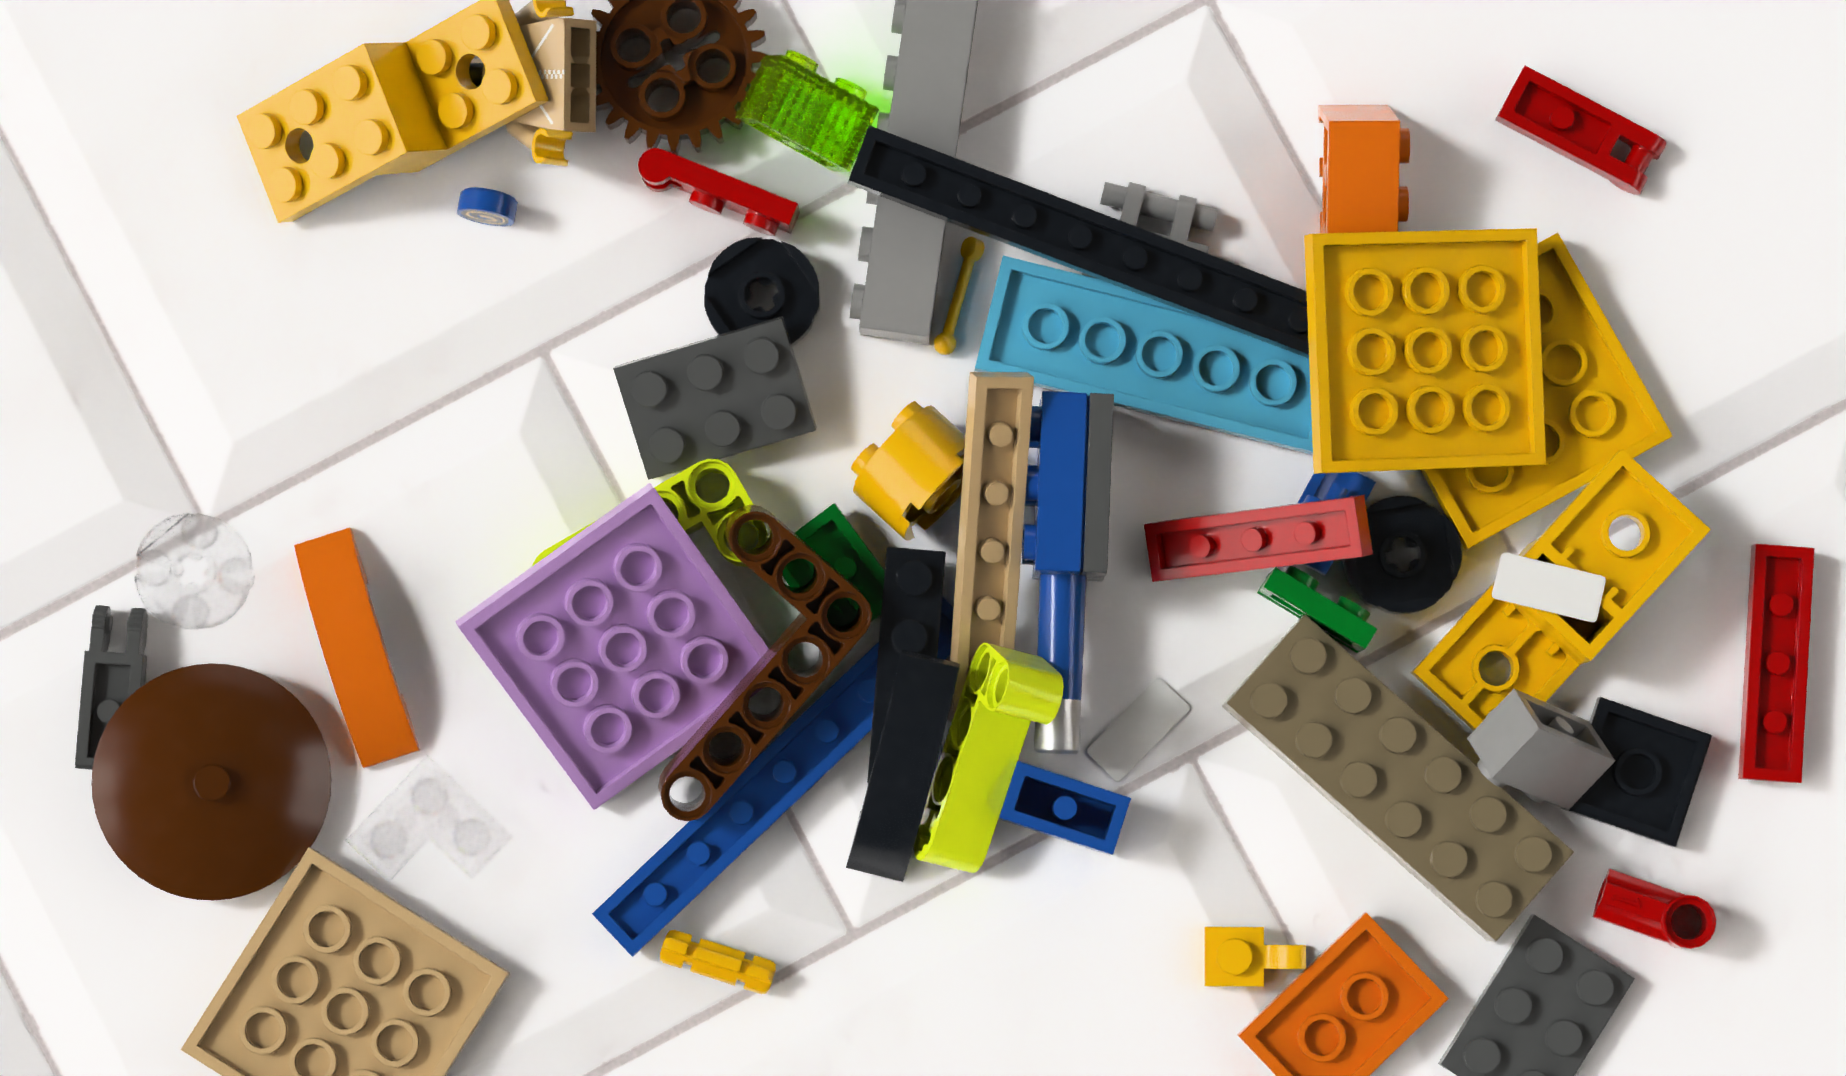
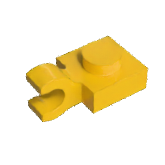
(1239, 956)

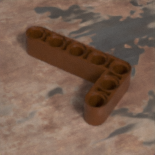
(772, 668)

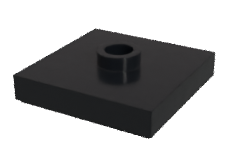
(1651, 774)

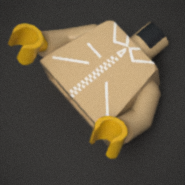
(567, 67)

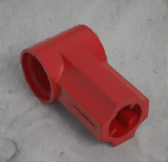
(1649, 909)

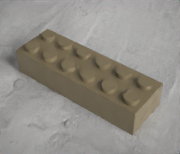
(1397, 779)

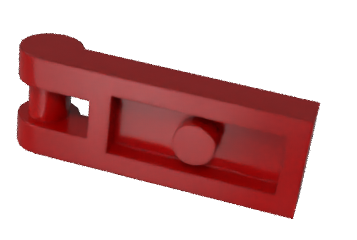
(1579, 129)
(715, 190)

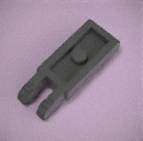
(108, 678)

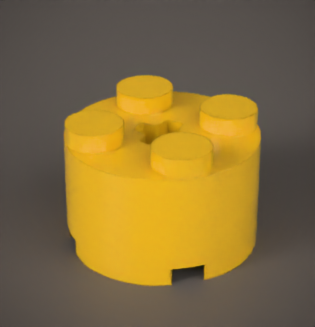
(914, 471)

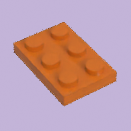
(1345, 1008)

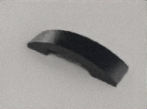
(903, 765)

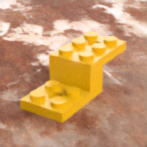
(391, 108)
(1551, 646)

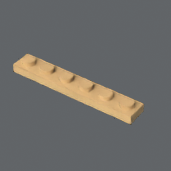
(990, 516)

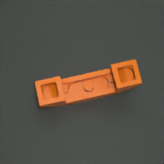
(355, 648)

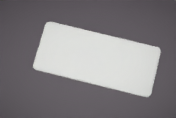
(1548, 587)
(1138, 729)

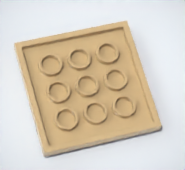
(344, 987)

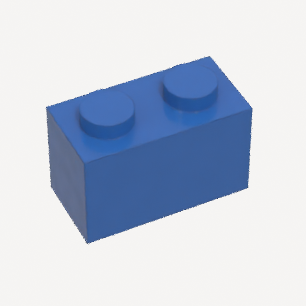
(1064, 808)

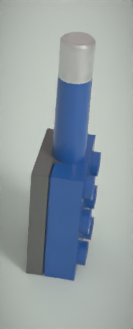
(1067, 539)

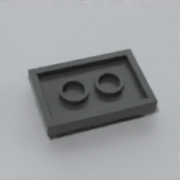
(715, 397)
(1538, 1008)

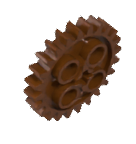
(701, 104)

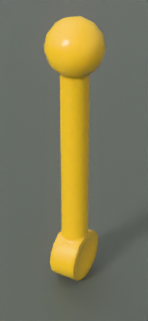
(971, 251)

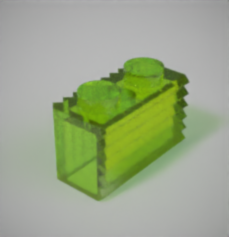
(807, 110)

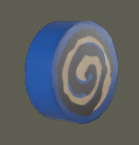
(487, 206)

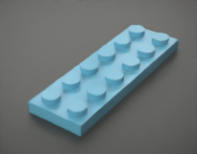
(1151, 356)

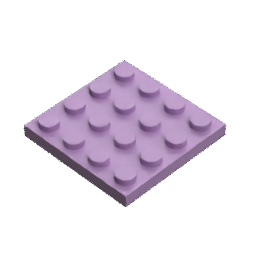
(616, 645)

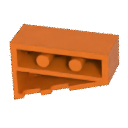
(1362, 169)

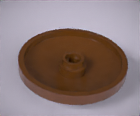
(211, 781)

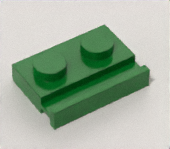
(845, 550)
(1297, 595)

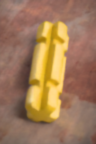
(717, 961)

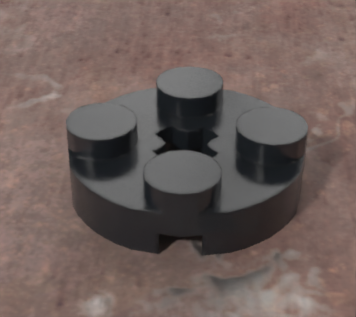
(769, 264)
(1428, 577)

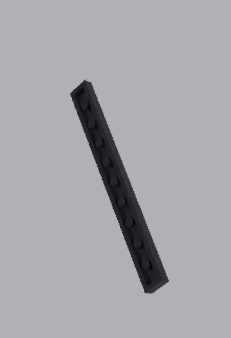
(1082, 239)

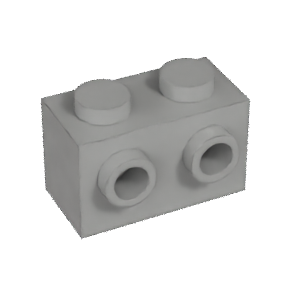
(1539, 750)

